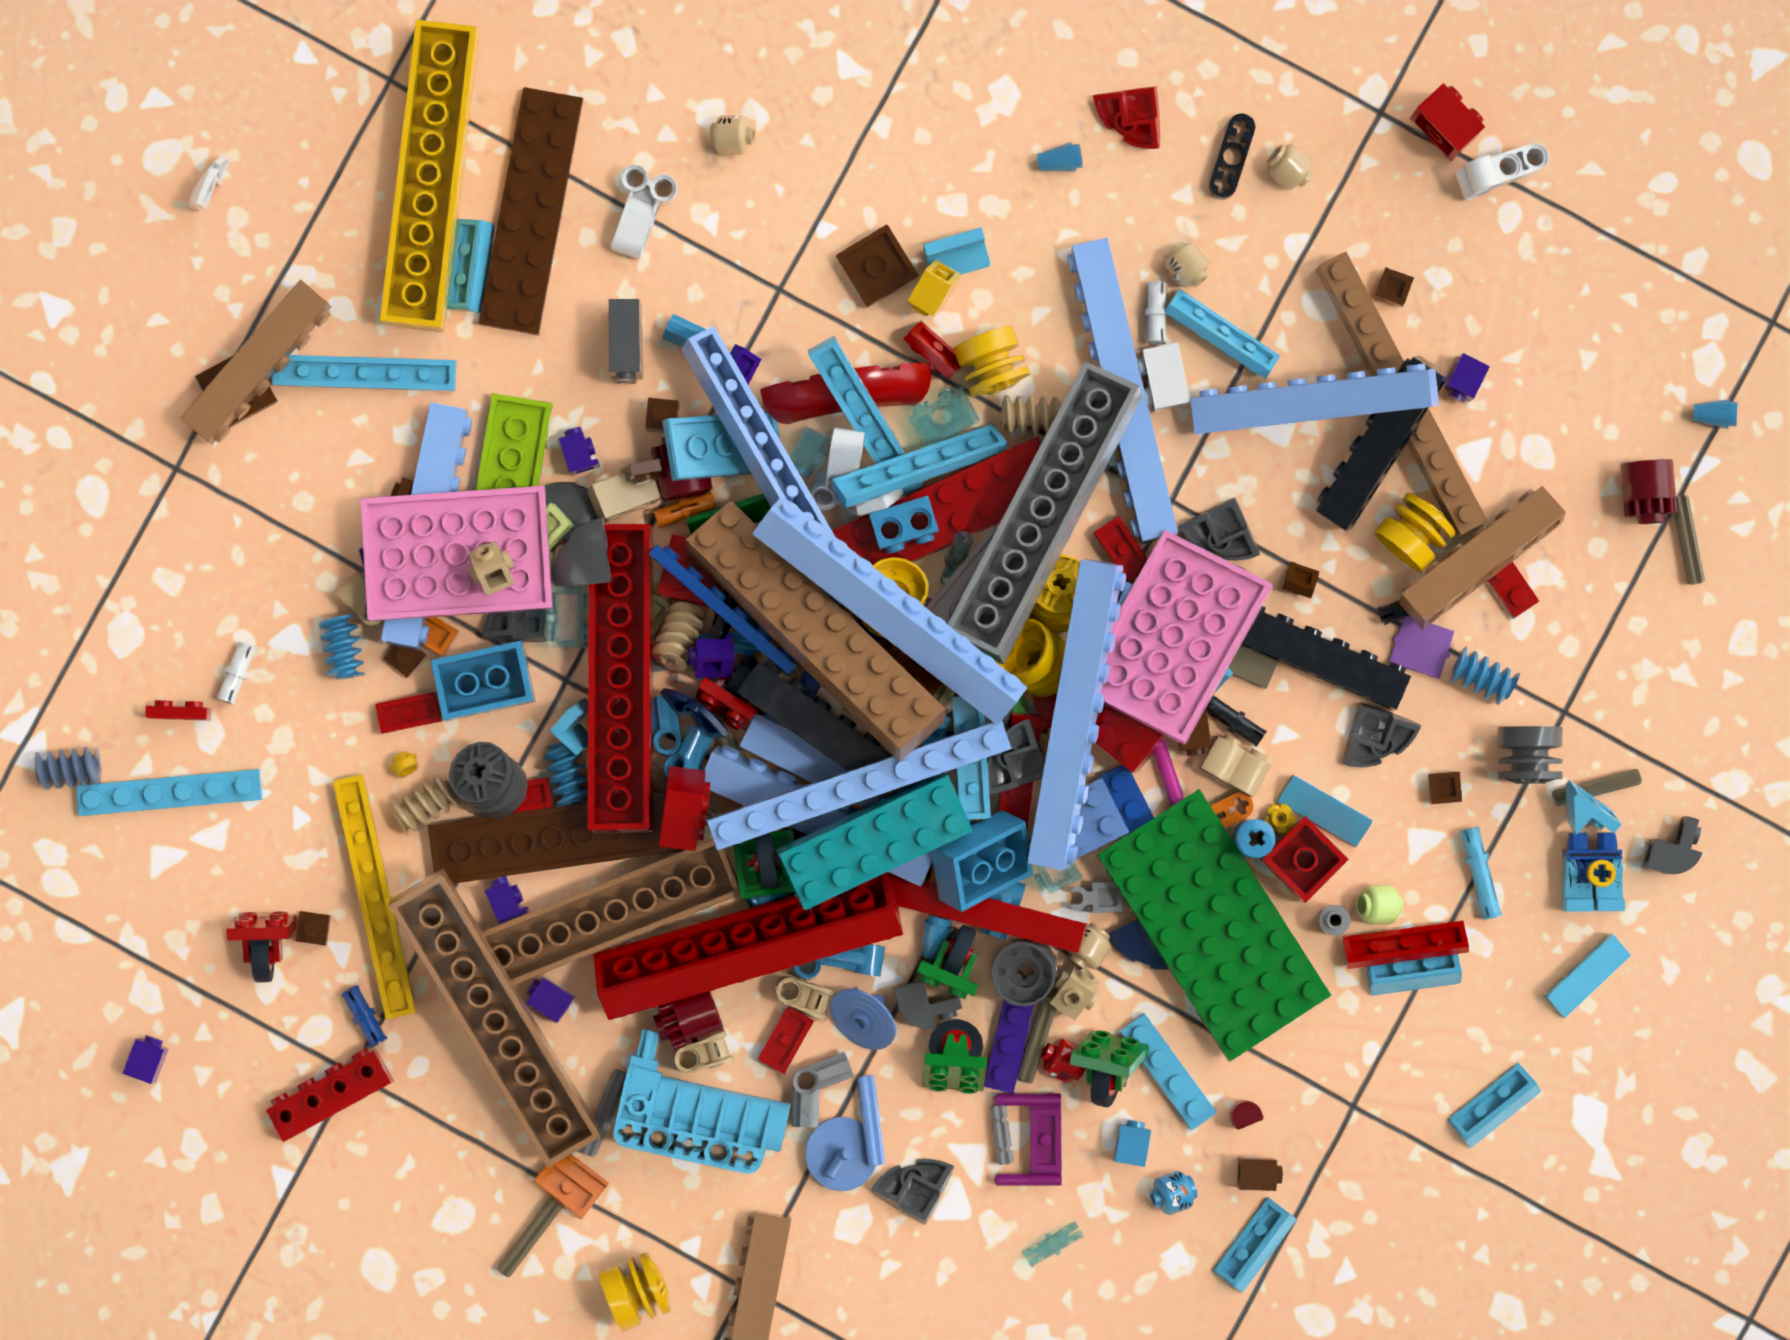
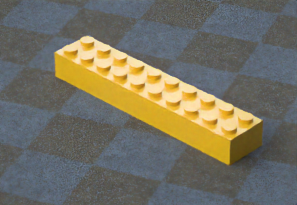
(429, 175)

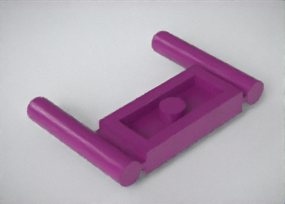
(1044, 1139)

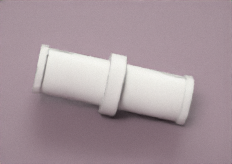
(1156, 313)
(236, 673)

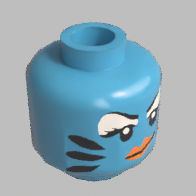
(1173, 1192)

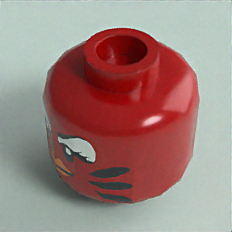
(1057, 1061)

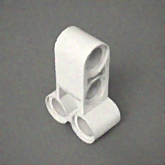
(1485, 174)
(640, 211)
(843, 459)

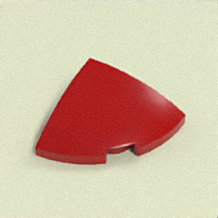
(1132, 114)

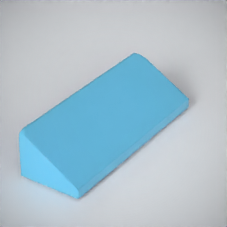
(470, 264)
(1325, 810)
(1414, 975)
(1587, 975)
(1494, 1105)
(1255, 1244)

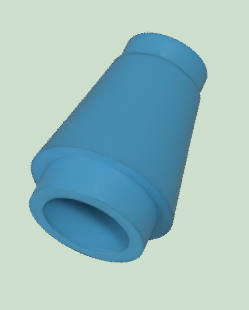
(1061, 158)
(1716, 413)
(935, 932)

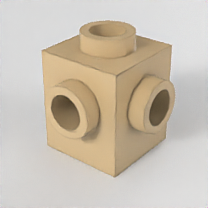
(491, 568)
(1075, 992)

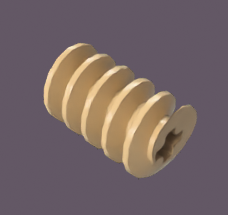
(1029, 414)
(678, 634)
(424, 804)

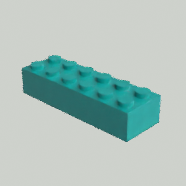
(873, 840)

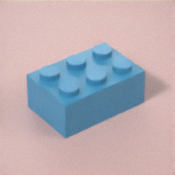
(483, 681)
(982, 861)

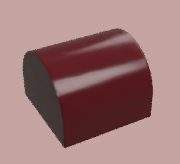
(1244, 1114)

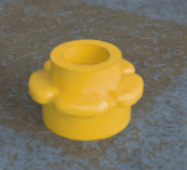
(404, 764)
(1283, 810)

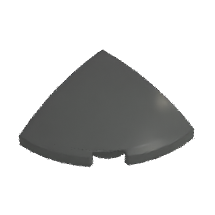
(572, 501)
(1222, 532)
(583, 556)
(516, 626)
(1376, 735)
(1020, 763)
(915, 1188)

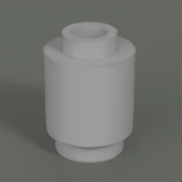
(1323, 919)

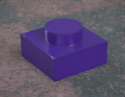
(746, 361)

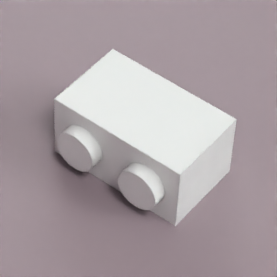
(1164, 377)

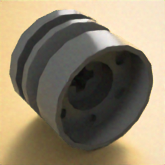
(1530, 753)
(488, 780)
(1011, 983)

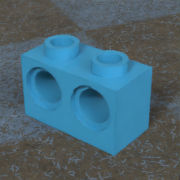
(901, 516)

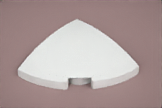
(204, 187)

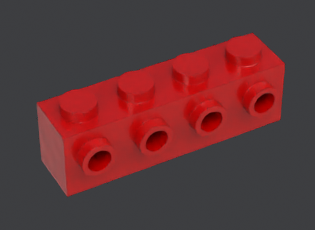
(329, 1095)

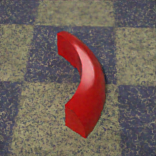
(812, 398)

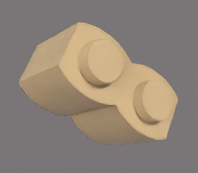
(1236, 766)

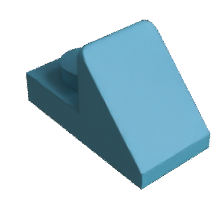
(1585, 808)

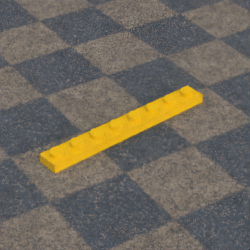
(374, 896)

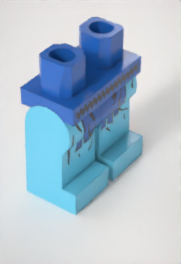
(1575, 885)

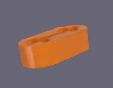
(1227, 802)

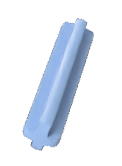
(871, 1120)

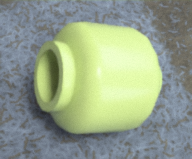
(1379, 905)

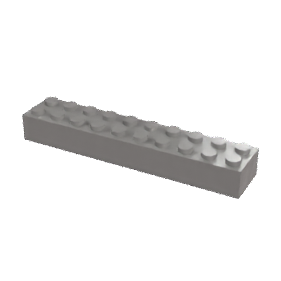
(1045, 510)

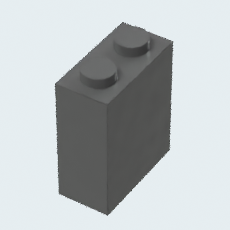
(625, 340)

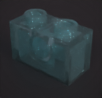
(962, 417)

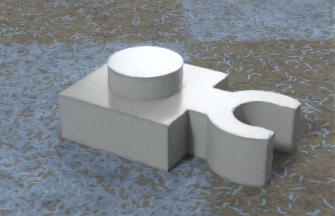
(1103, 897)

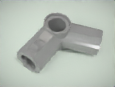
(806, 1101)

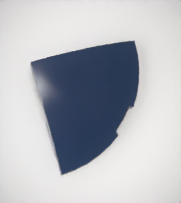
(705, 718)
(1135, 945)

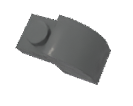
(1676, 857)
(915, 1006)

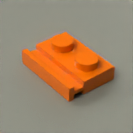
(572, 1184)

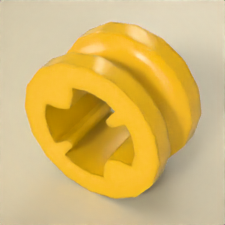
(1594, 880)

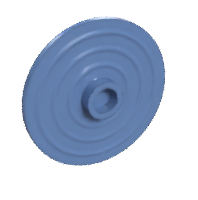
(863, 1018)
(838, 1154)

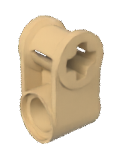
(354, 597)
(807, 997)
(706, 1053)

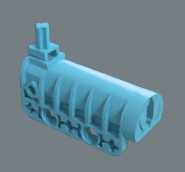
(695, 1113)

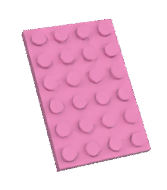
(422, 544)
(1179, 635)

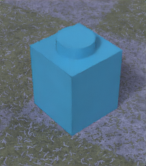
(1132, 1143)

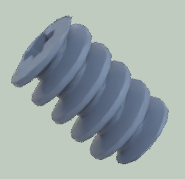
(68, 768)

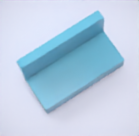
(960, 252)
(570, 730)

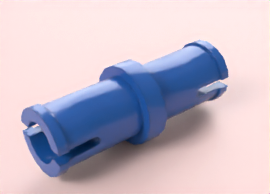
(364, 1016)

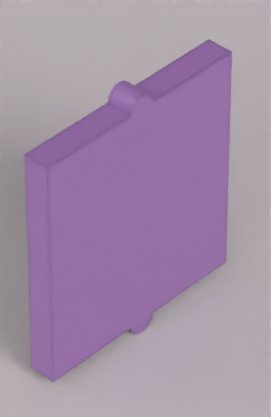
(1421, 649)

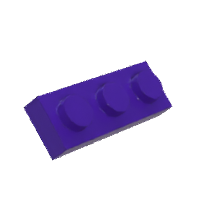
(1008, 1047)

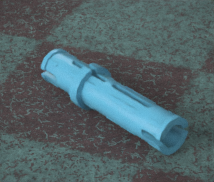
(1480, 872)

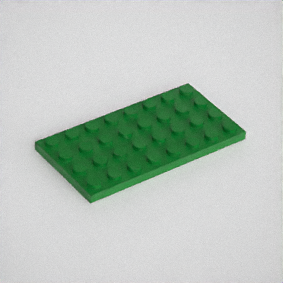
(1213, 925)

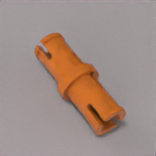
(684, 509)

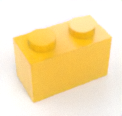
(933, 288)

